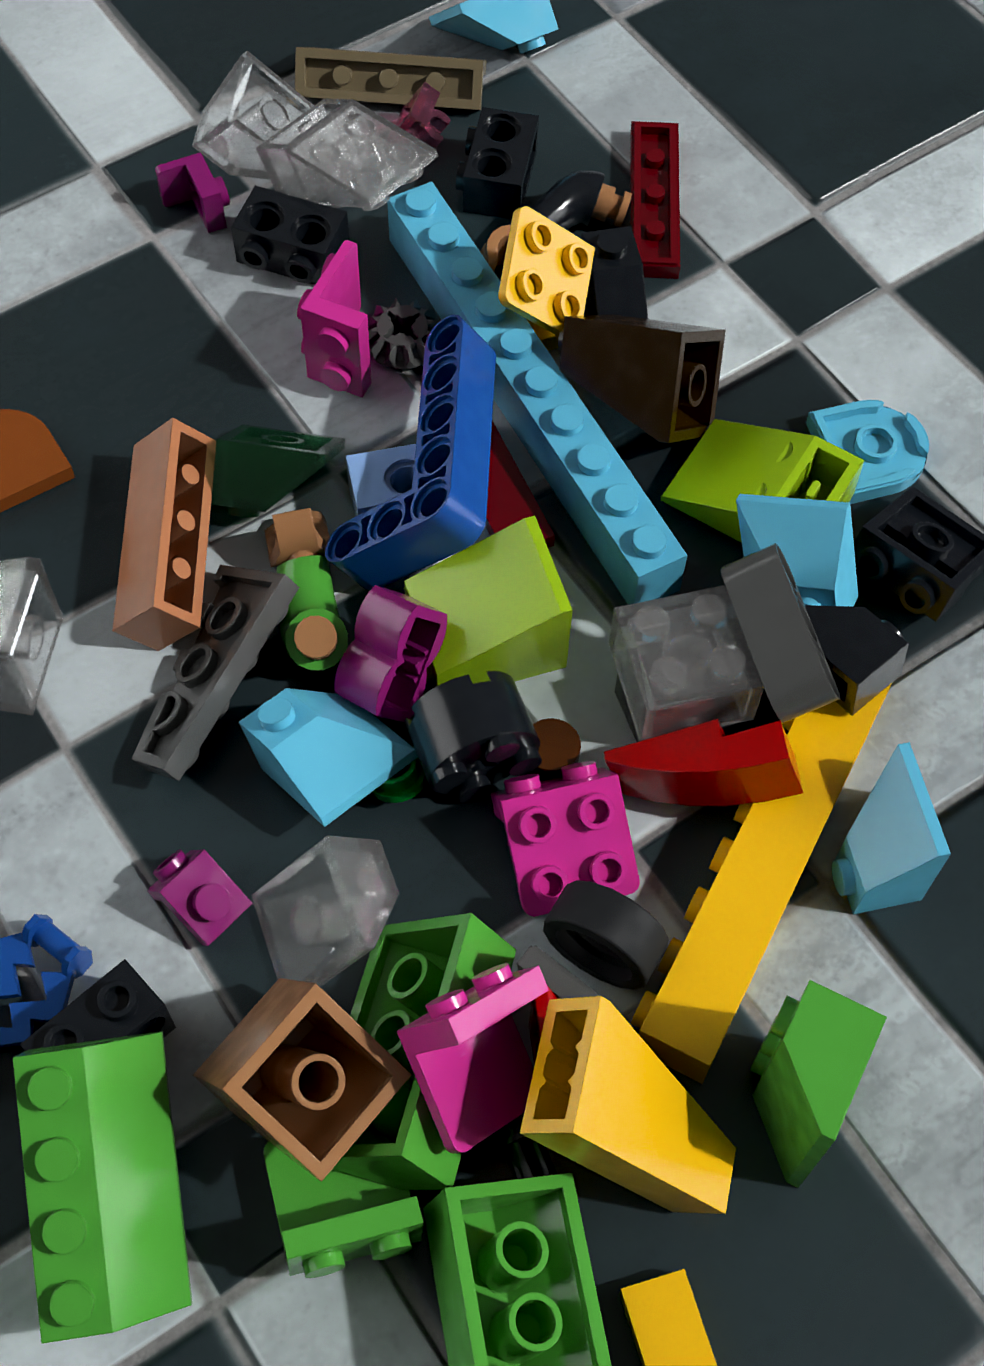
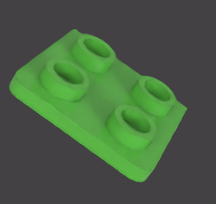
(337, 1217)

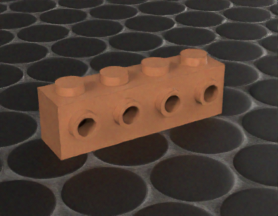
(165, 536)

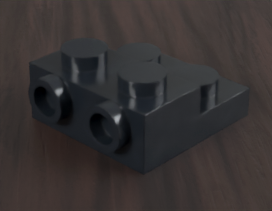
(920, 553)

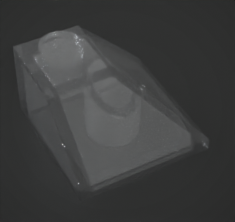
(244, 114)
(326, 908)

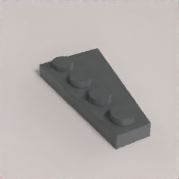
(210, 671)

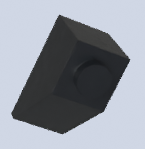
(616, 274)
(860, 651)

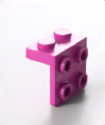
(334, 327)
(566, 833)
(473, 1055)

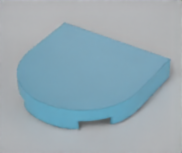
(886, 440)

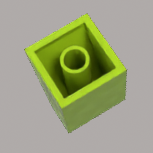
(500, 607)

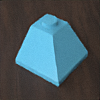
(500, 22)
(813, 539)
(324, 749)
(893, 843)

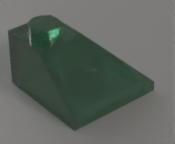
(264, 465)

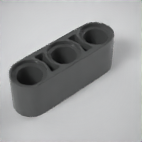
(779, 633)

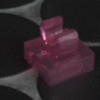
(421, 118)

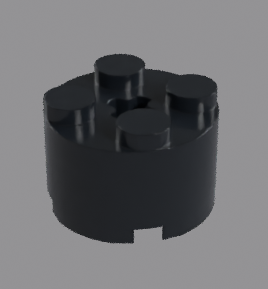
(473, 735)

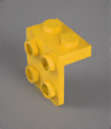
(544, 273)

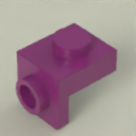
(192, 180)
(199, 893)

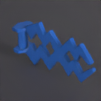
(16, 951)

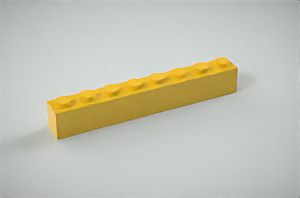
(748, 895)

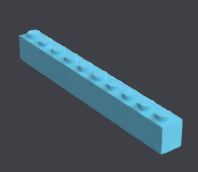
(540, 402)

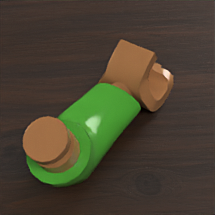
(312, 628)

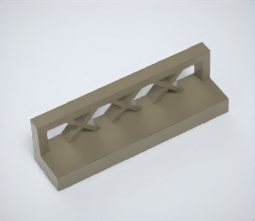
(387, 76)

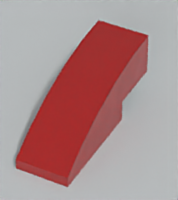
(707, 767)

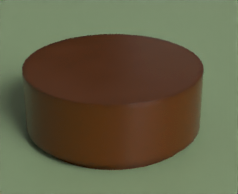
(558, 747)

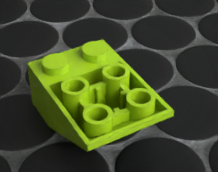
(758, 461)

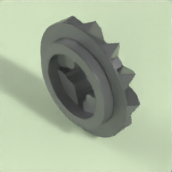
(400, 350)

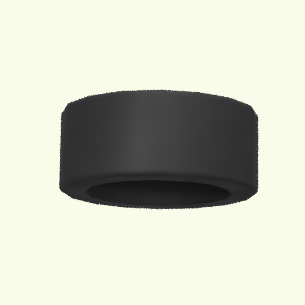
(606, 934)

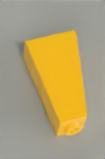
(622, 1112)

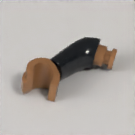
(568, 204)

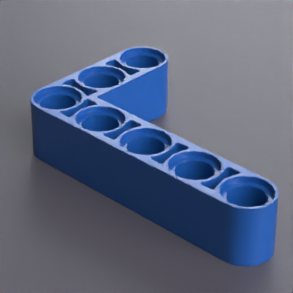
(450, 469)

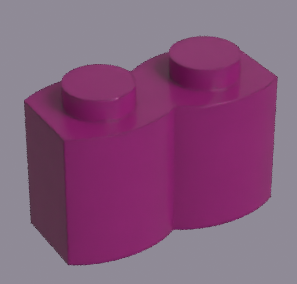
(390, 653)

